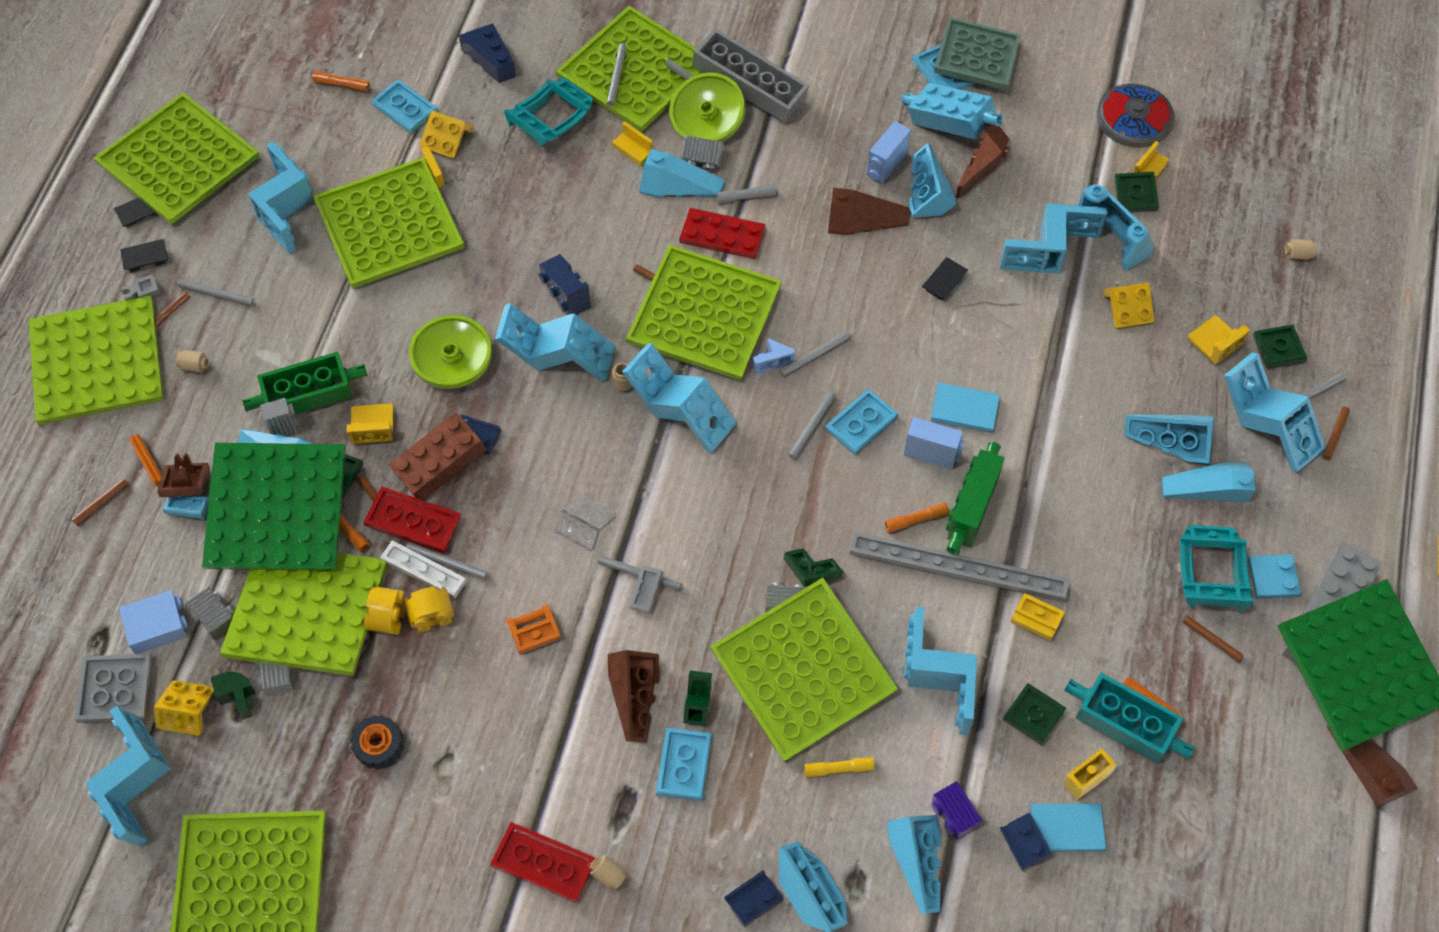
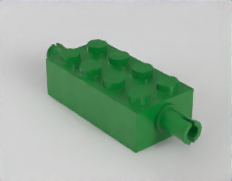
(307, 384)
(974, 498)

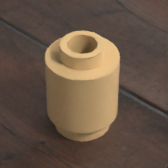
(1301, 249)
(192, 361)
(619, 380)
(607, 872)

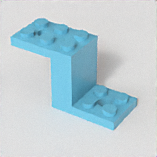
(281, 196)
(1055, 226)
(555, 342)
(679, 397)
(1275, 412)
(941, 671)
(127, 777)

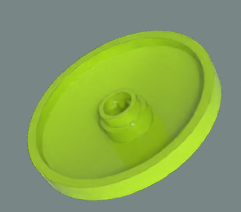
(707, 107)
(450, 351)

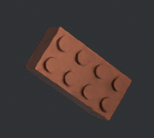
(438, 457)

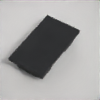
(133, 211)
(143, 255)
(944, 278)

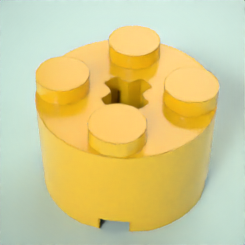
(429, 608)
(385, 610)

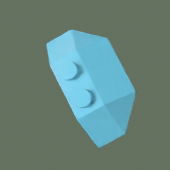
(811, 888)

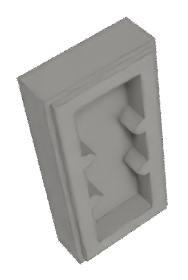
(646, 589)

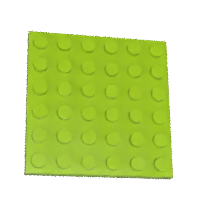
(645, 81)
(177, 157)
(388, 222)
(704, 312)
(95, 360)
(305, 616)
(803, 669)
(249, 872)

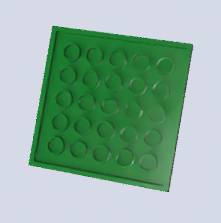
(274, 506)
(1363, 664)

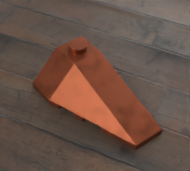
(985, 158)
(860, 211)
(632, 683)
(1378, 772)

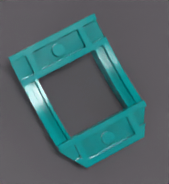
(523, 112)
(1215, 594)

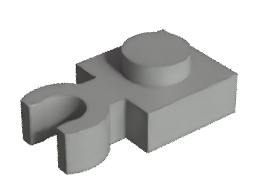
(142, 287)

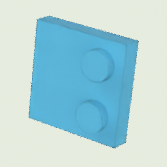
(1274, 576)

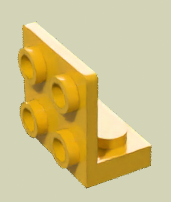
(444, 134)
(1131, 304)
(1217, 339)
(371, 424)
(182, 707)

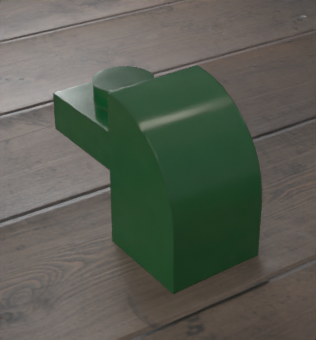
(234, 687)
(698, 698)

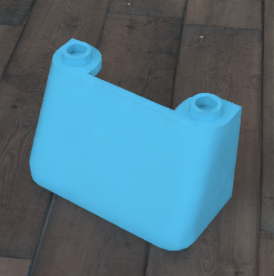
(1122, 224)

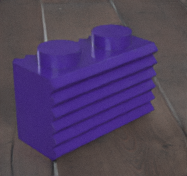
(956, 810)

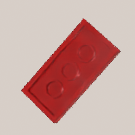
(722, 233)
(412, 519)
(543, 862)

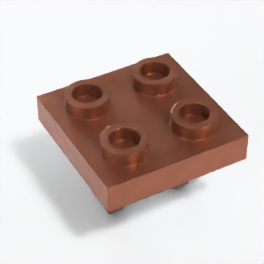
(183, 478)

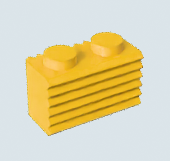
(1089, 774)

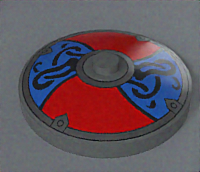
(1135, 115)

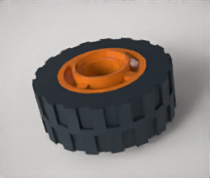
(368, 732)

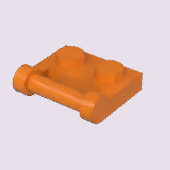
(535, 634)

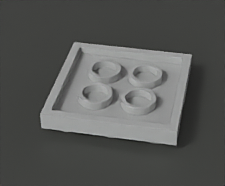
(113, 682)

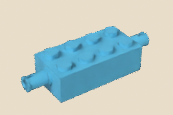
(952, 110)

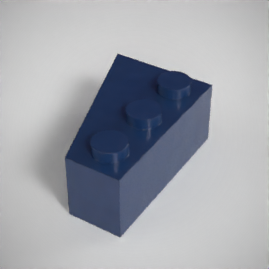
(489, 51)
(564, 285)

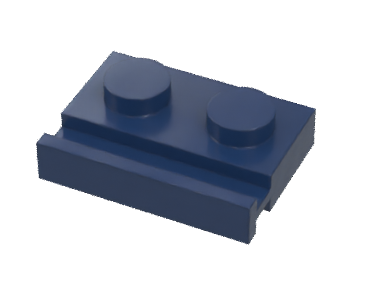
(485, 431)
(1026, 841)
(753, 898)

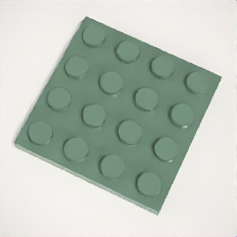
(977, 53)

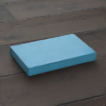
(926, 63)
(404, 106)
(965, 407)
(861, 421)
(683, 764)
(1070, 826)

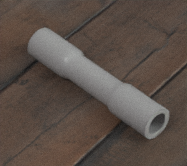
(734, 195)

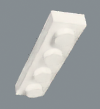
(423, 569)

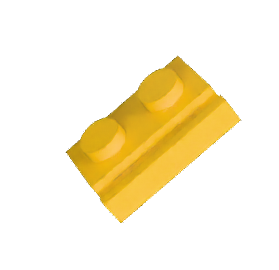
(1037, 617)

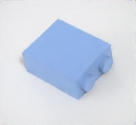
(888, 152)
(934, 443)
(154, 621)

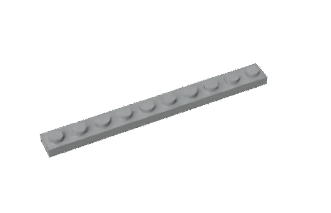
(959, 566)

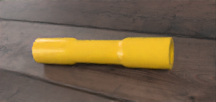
(853, 765)

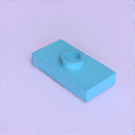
(187, 506)

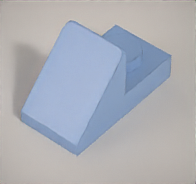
(777, 357)

